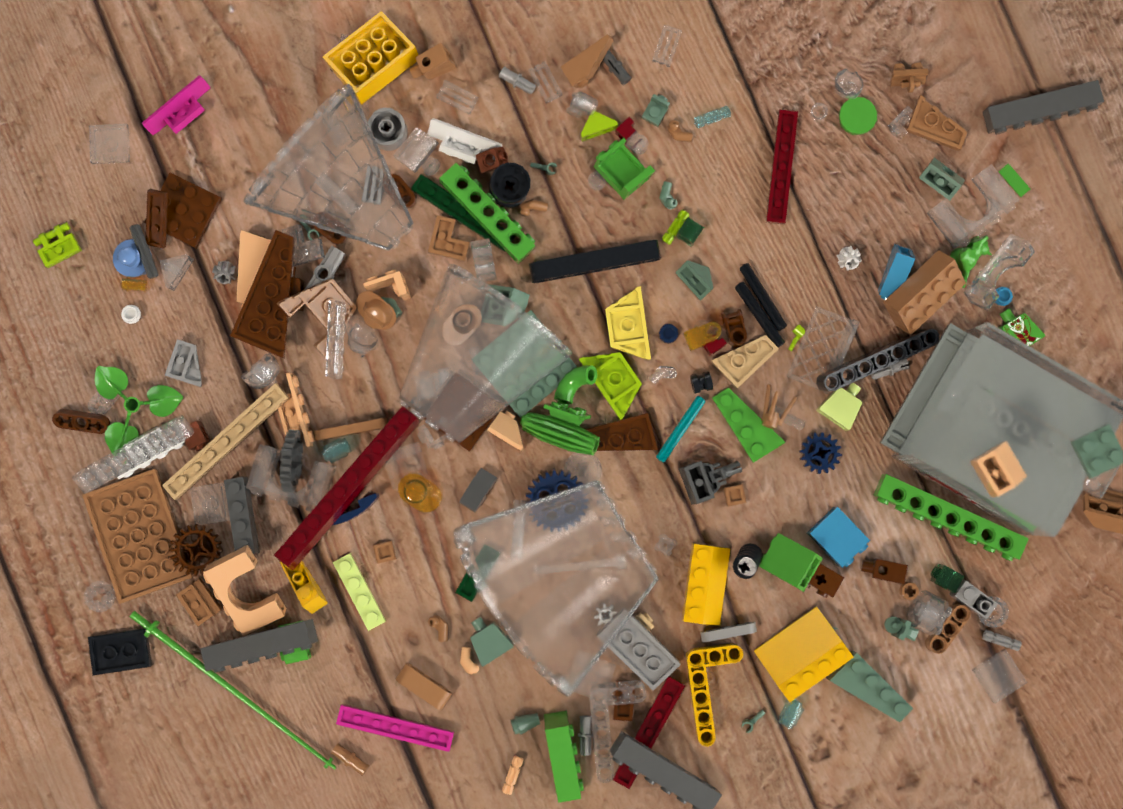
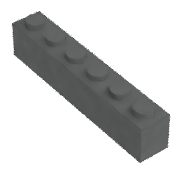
(1042, 107)
(261, 644)
(664, 772)

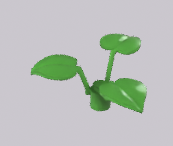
(110, 382)

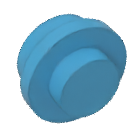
(1005, 296)

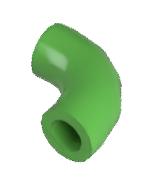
(573, 380)

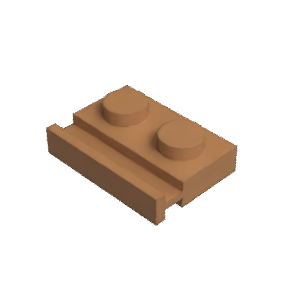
(199, 602)

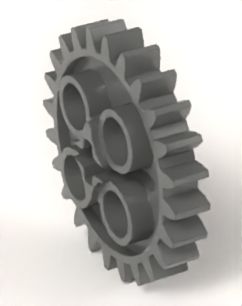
(291, 461)

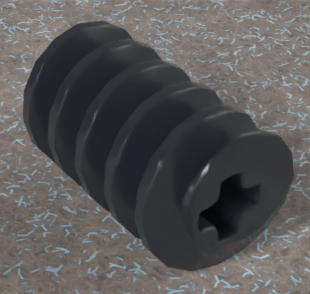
(747, 561)

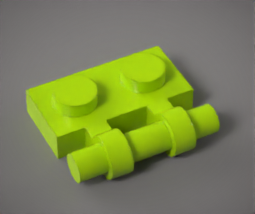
(58, 250)

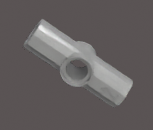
(330, 263)

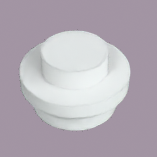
(131, 314)

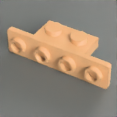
(292, 412)

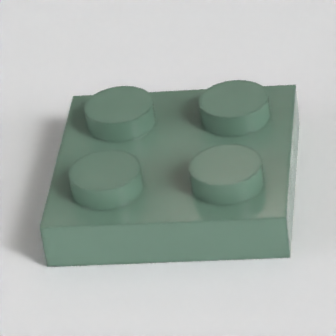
(1098, 451)

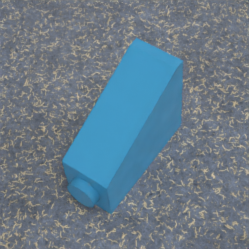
(896, 270)

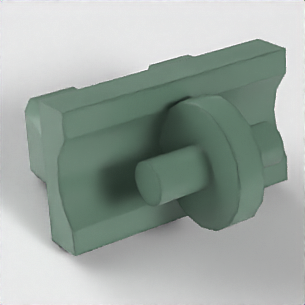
(900, 628)

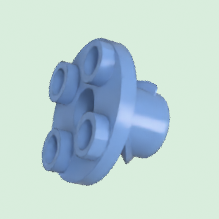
(128, 260)

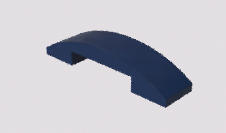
(365, 504)

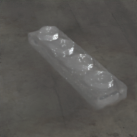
(335, 339)

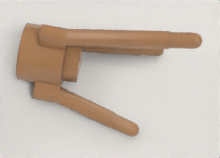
(771, 418)

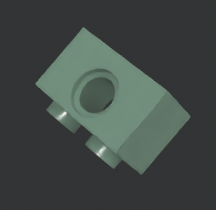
(942, 179)

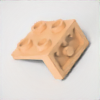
(392, 278)

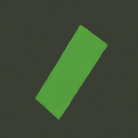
(1014, 180)

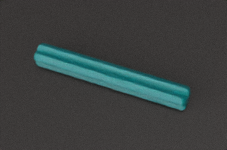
(680, 429)

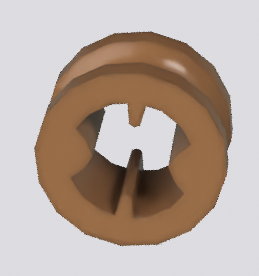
(905, 595)

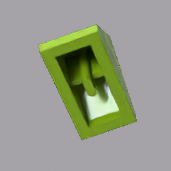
(597, 125)

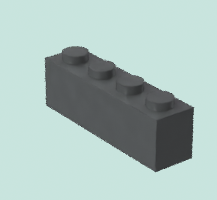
(241, 514)

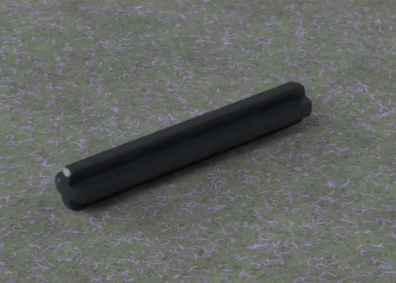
(763, 297)
(759, 314)

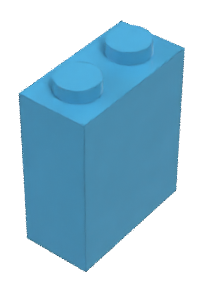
(839, 537)

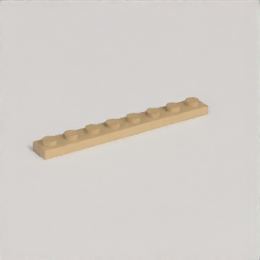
(225, 441)

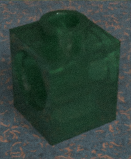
(689, 232)
(946, 578)

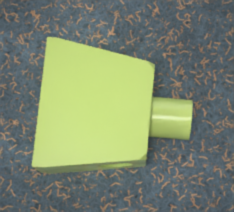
(842, 406)

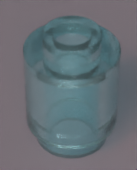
(336, 450)
(791, 713)

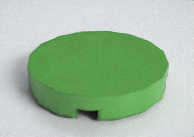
(857, 116)

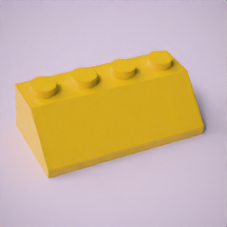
(705, 584)

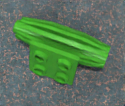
(562, 428)

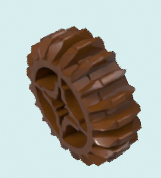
(187, 547)

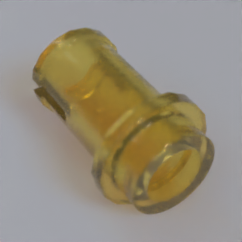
(133, 284)

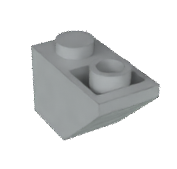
(974, 599)

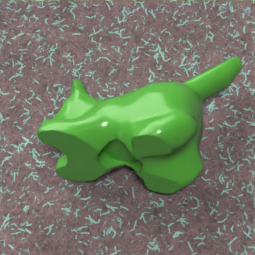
(967, 257)

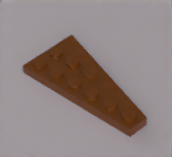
(261, 319)

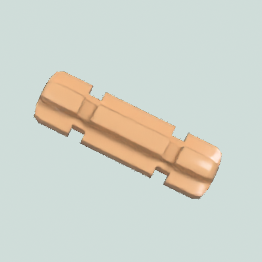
(512, 775)

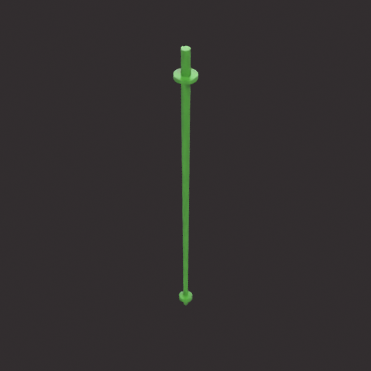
(152, 629)

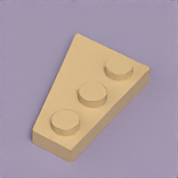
(745, 360)

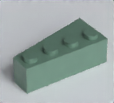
(866, 684)

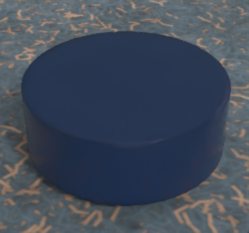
(668, 333)

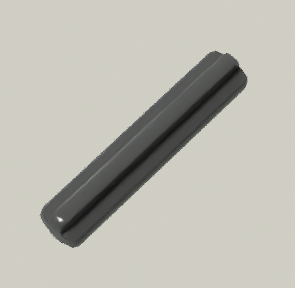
(144, 251)

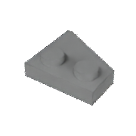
(184, 364)

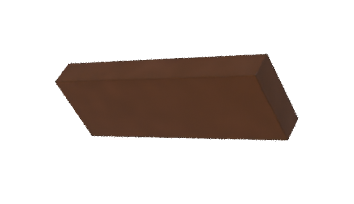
(156, 218)

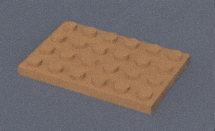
(135, 535)

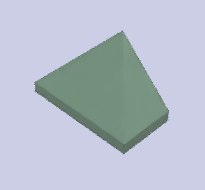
(696, 278)

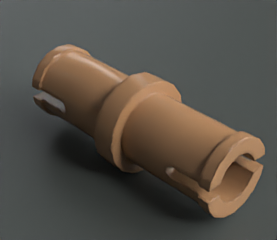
(350, 759)

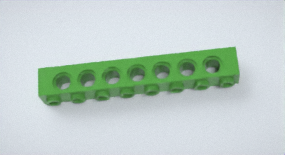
(1014, 542)

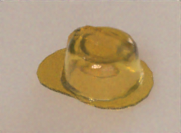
(419, 493)

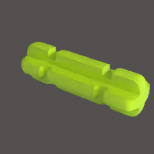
(675, 227)

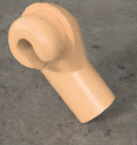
(466, 662)

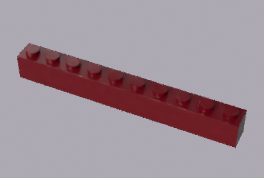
(347, 488)

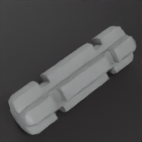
(1001, 640)

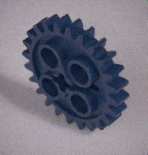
(550, 484)

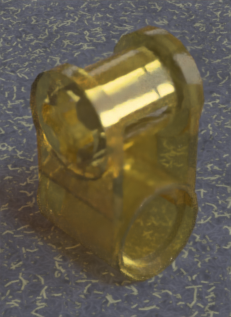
(699, 337)

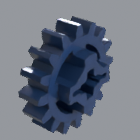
(818, 445)

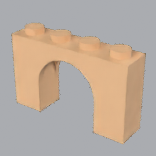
(245, 616)

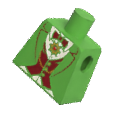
(1021, 327)

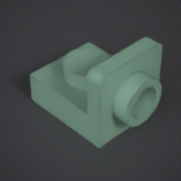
(656, 110)

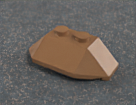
(1105, 511)

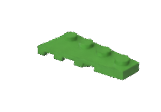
(747, 426)

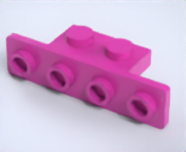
(179, 109)

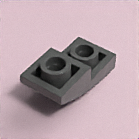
(477, 490)

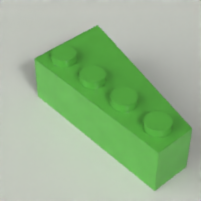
(562, 756)

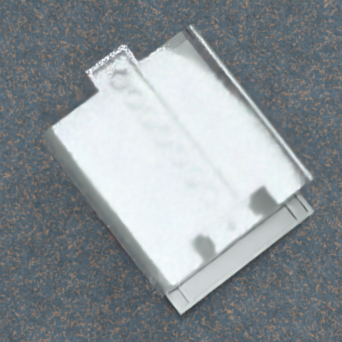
(994, 390)

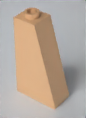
(251, 253)

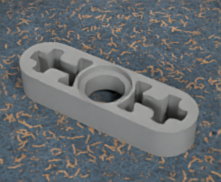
(728, 631)

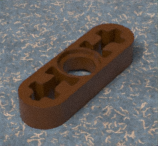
(72, 424)

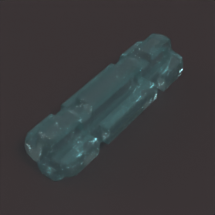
(712, 117)

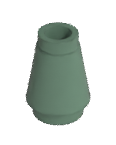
(524, 723)

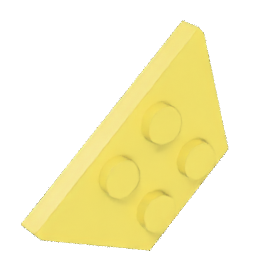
(628, 325)

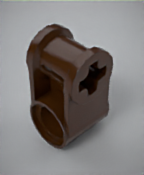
(734, 324)

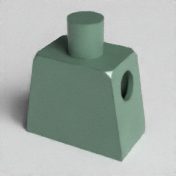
(489, 641)

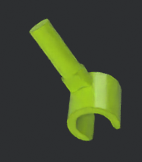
(799, 331)

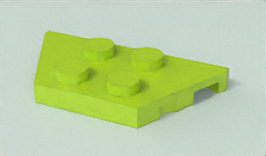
(614, 380)

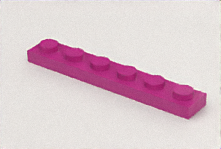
(395, 728)

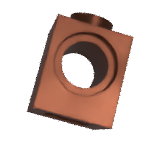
(485, 159)
(199, 438)

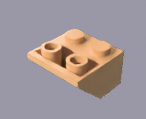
(998, 469)

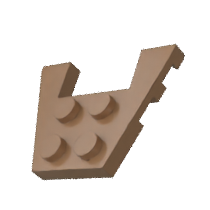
(316, 300)

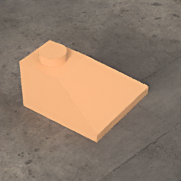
(507, 429)

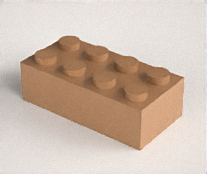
(924, 292)

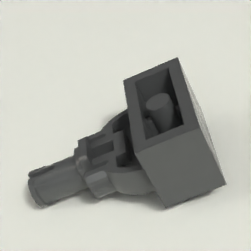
(702, 479)

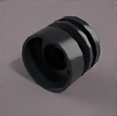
(513, 175)

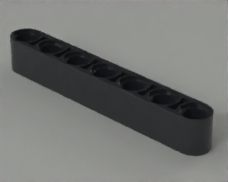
(595, 261)
(886, 359)

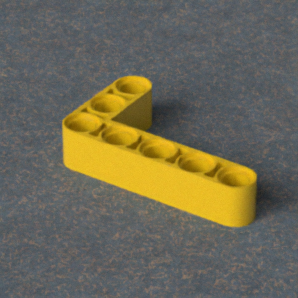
(702, 686)

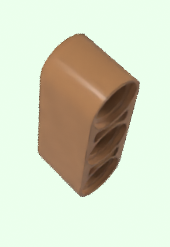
(956, 626)
(423, 686)

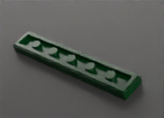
(448, 204)

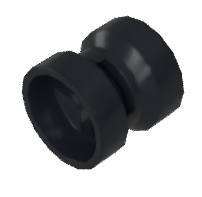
(701, 382)

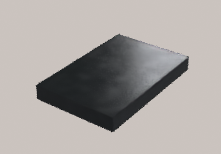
(119, 651)

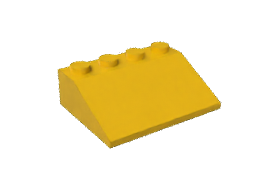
(372, 57)
(803, 654)

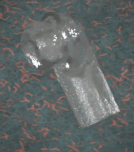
(663, 372)

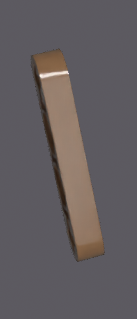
(350, 429)

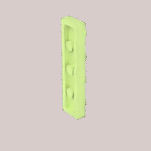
(359, 591)

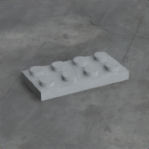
(643, 653)

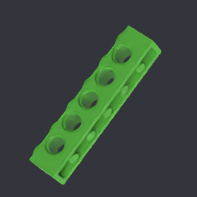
(460, 173)

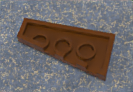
(626, 435)

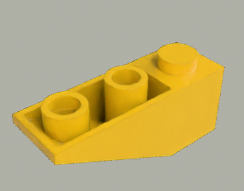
(305, 587)

